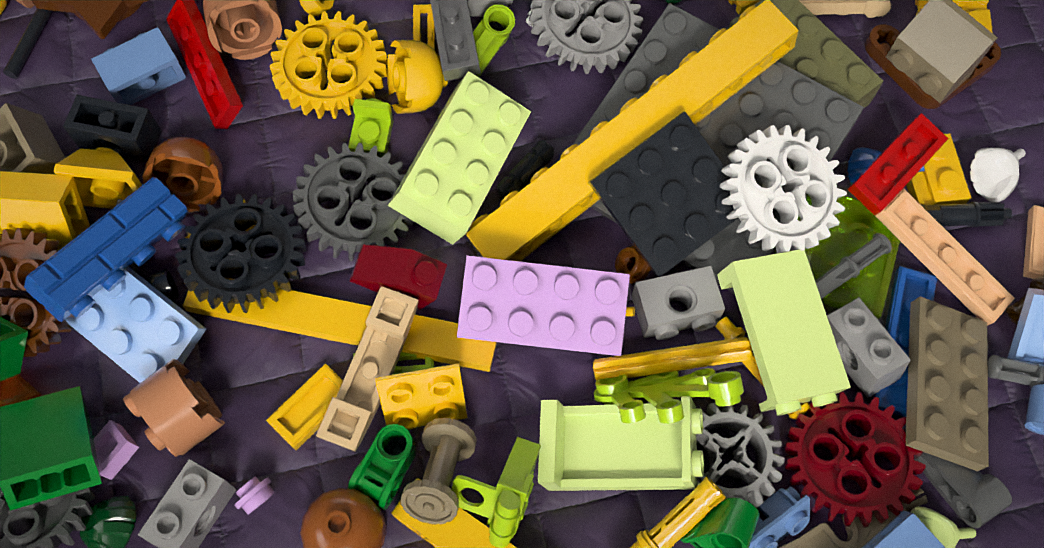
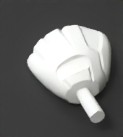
(995, 172)

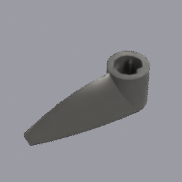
(968, 492)

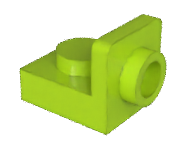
(371, 125)

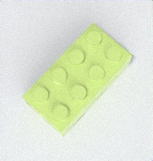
(460, 159)

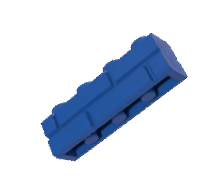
(106, 249)

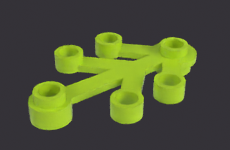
(659, 388)

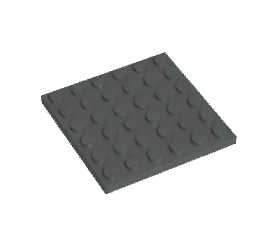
(773, 98)

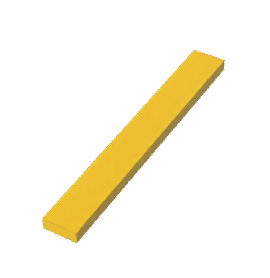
(346, 323)

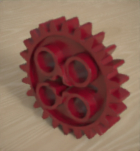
(824, 478)

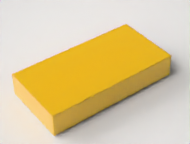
(304, 411)

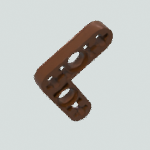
(879, 52)

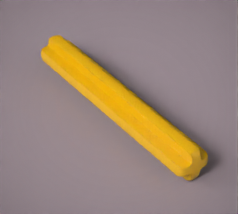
(674, 359)

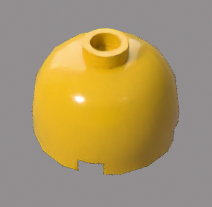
(414, 76)

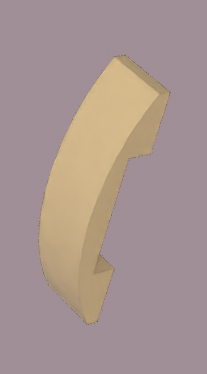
(375, 357)

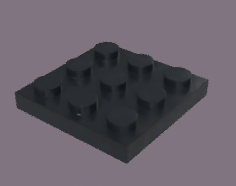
(667, 194)

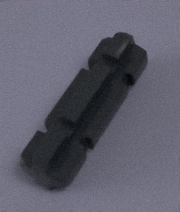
(526, 168)

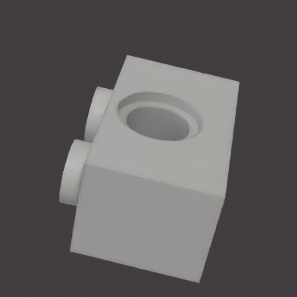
(693, 288)
(866, 348)
(188, 509)

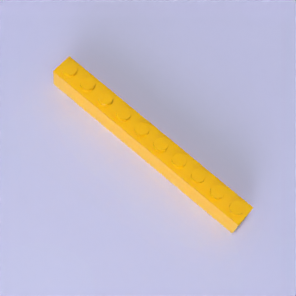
(697, 87)

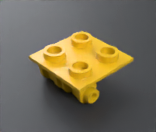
(422, 396)

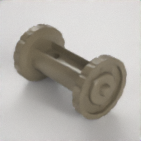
(431, 498)

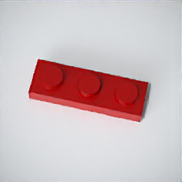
(897, 164)

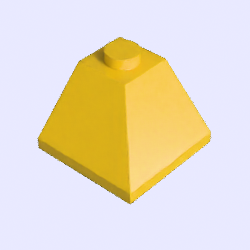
(99, 176)

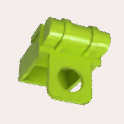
(509, 500)

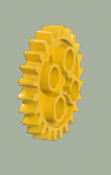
(299, 59)

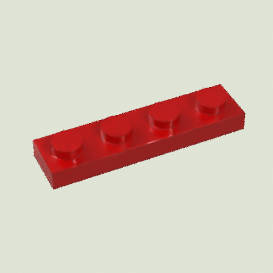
(204, 63)

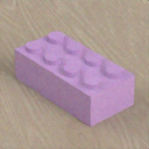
(543, 305)

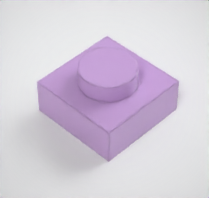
(113, 449)

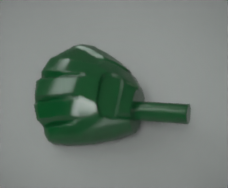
(110, 523)

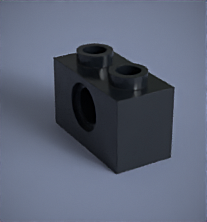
(113, 126)

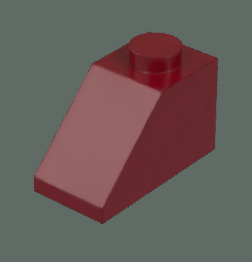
(399, 271)

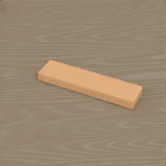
(945, 257)

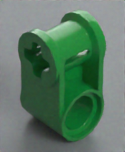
(384, 468)
(725, 526)

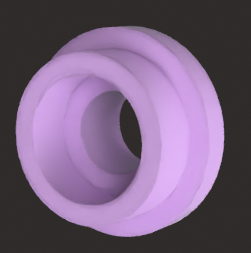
(253, 494)

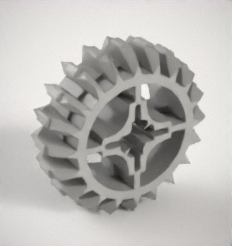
(741, 466)

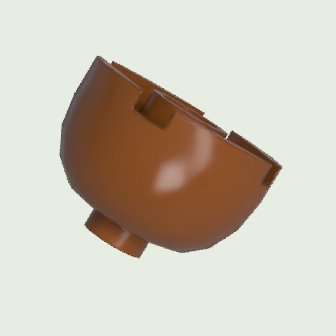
(188, 171)
(343, 521)

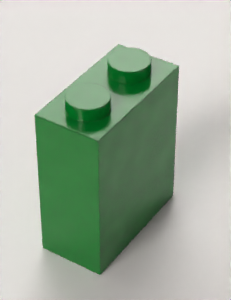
(46, 448)

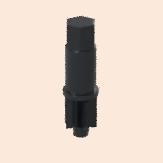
(970, 214)

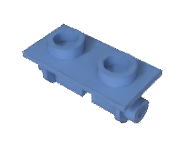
(785, 516)

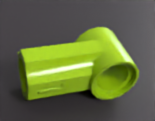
(489, 40)

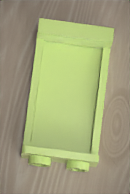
(787, 330)
(597, 451)

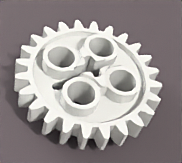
(756, 203)

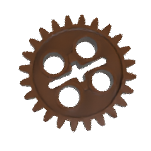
(20, 255)

